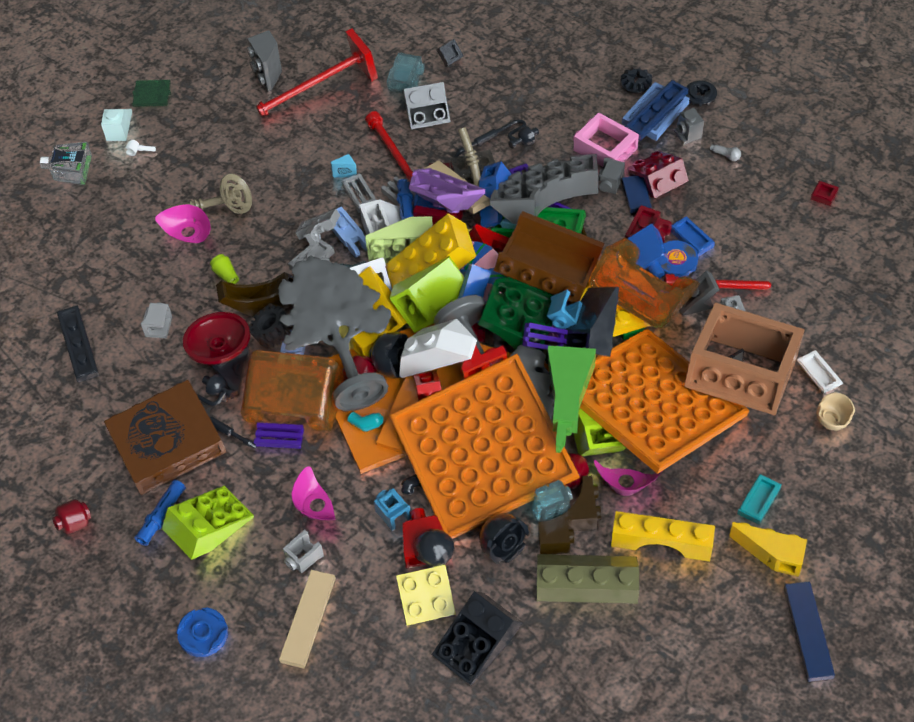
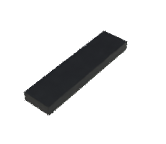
(77, 344)

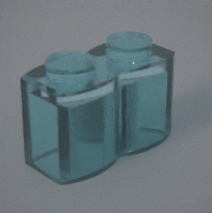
(405, 72)

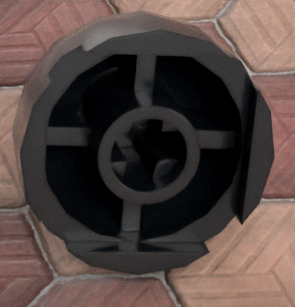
(387, 354)
(503, 537)

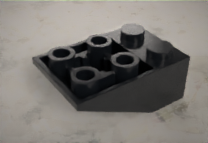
(595, 321)
(476, 637)

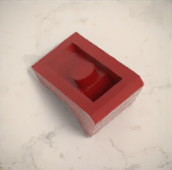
(488, 237)
(480, 362)
(427, 384)

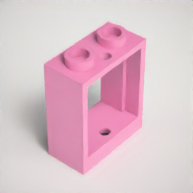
(627, 138)

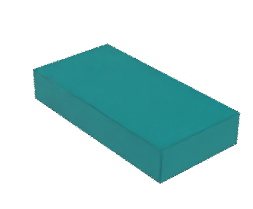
(759, 499)

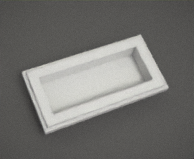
(819, 371)

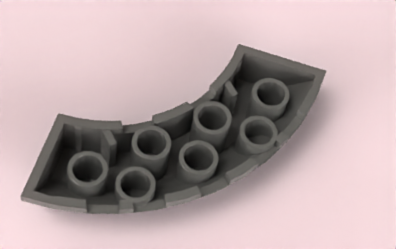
(545, 185)

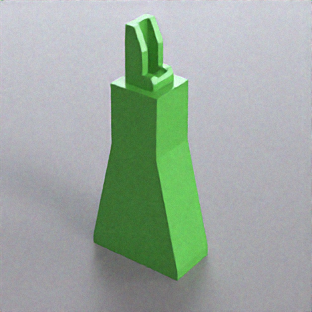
(569, 375)

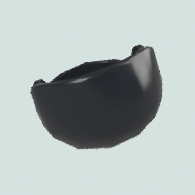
(433, 547)

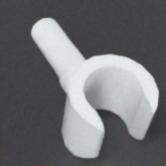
(133, 146)

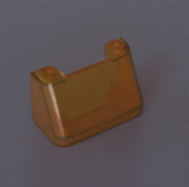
(639, 289)
(291, 387)

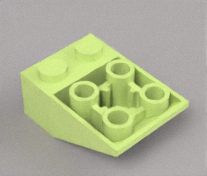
(396, 237)

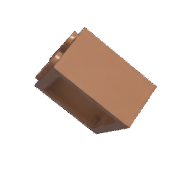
(739, 380)

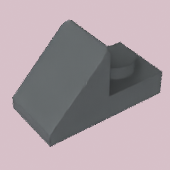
(701, 298)

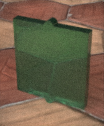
(151, 93)

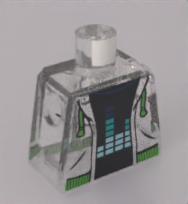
(69, 162)

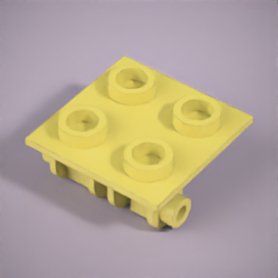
(425, 595)

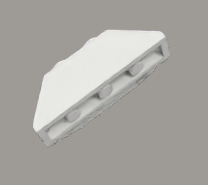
(436, 348)

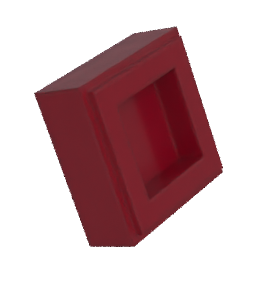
(824, 193)

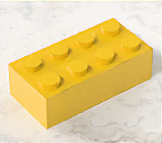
(440, 241)

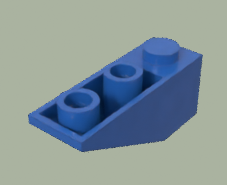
(490, 180)

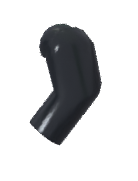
(409, 483)

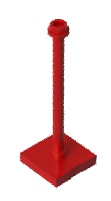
(360, 55)

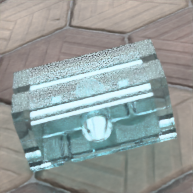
(551, 501)

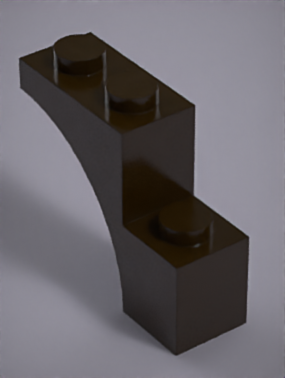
(252, 297)
(558, 533)

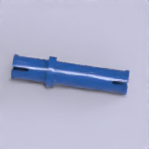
(404, 199)
(155, 520)

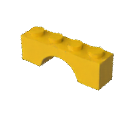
(637, 530)

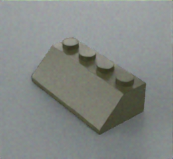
(587, 578)

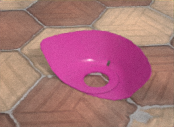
(182, 216)
(612, 477)
(306, 490)

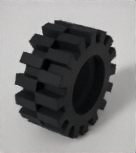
(268, 328)

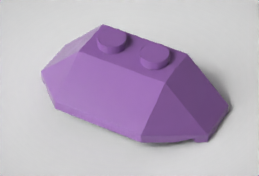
(444, 190)

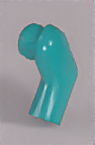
(367, 422)

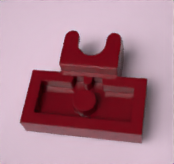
(645, 217)

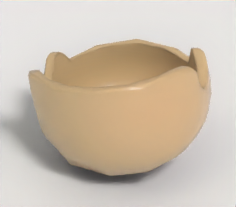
(835, 411)

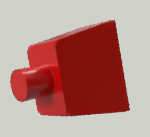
(412, 529)

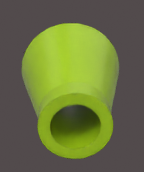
(224, 269)

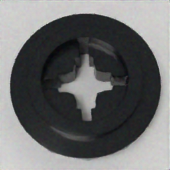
(641, 85)
(701, 87)

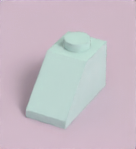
(116, 124)

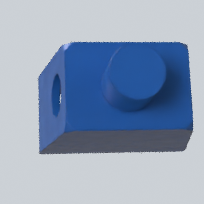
(651, 249)

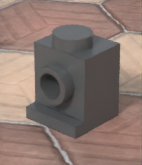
(689, 126)
(611, 175)

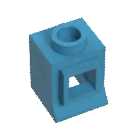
(563, 315)
(388, 515)

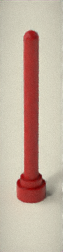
(375, 122)
(728, 284)

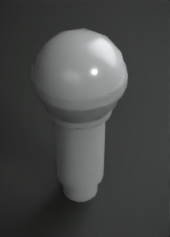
(732, 154)

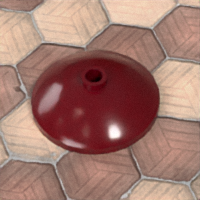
(216, 338)

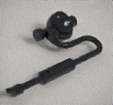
(525, 136)
(217, 386)

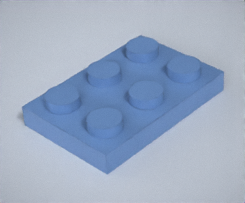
(660, 128)

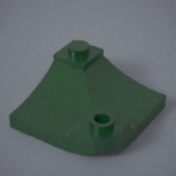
(519, 304)

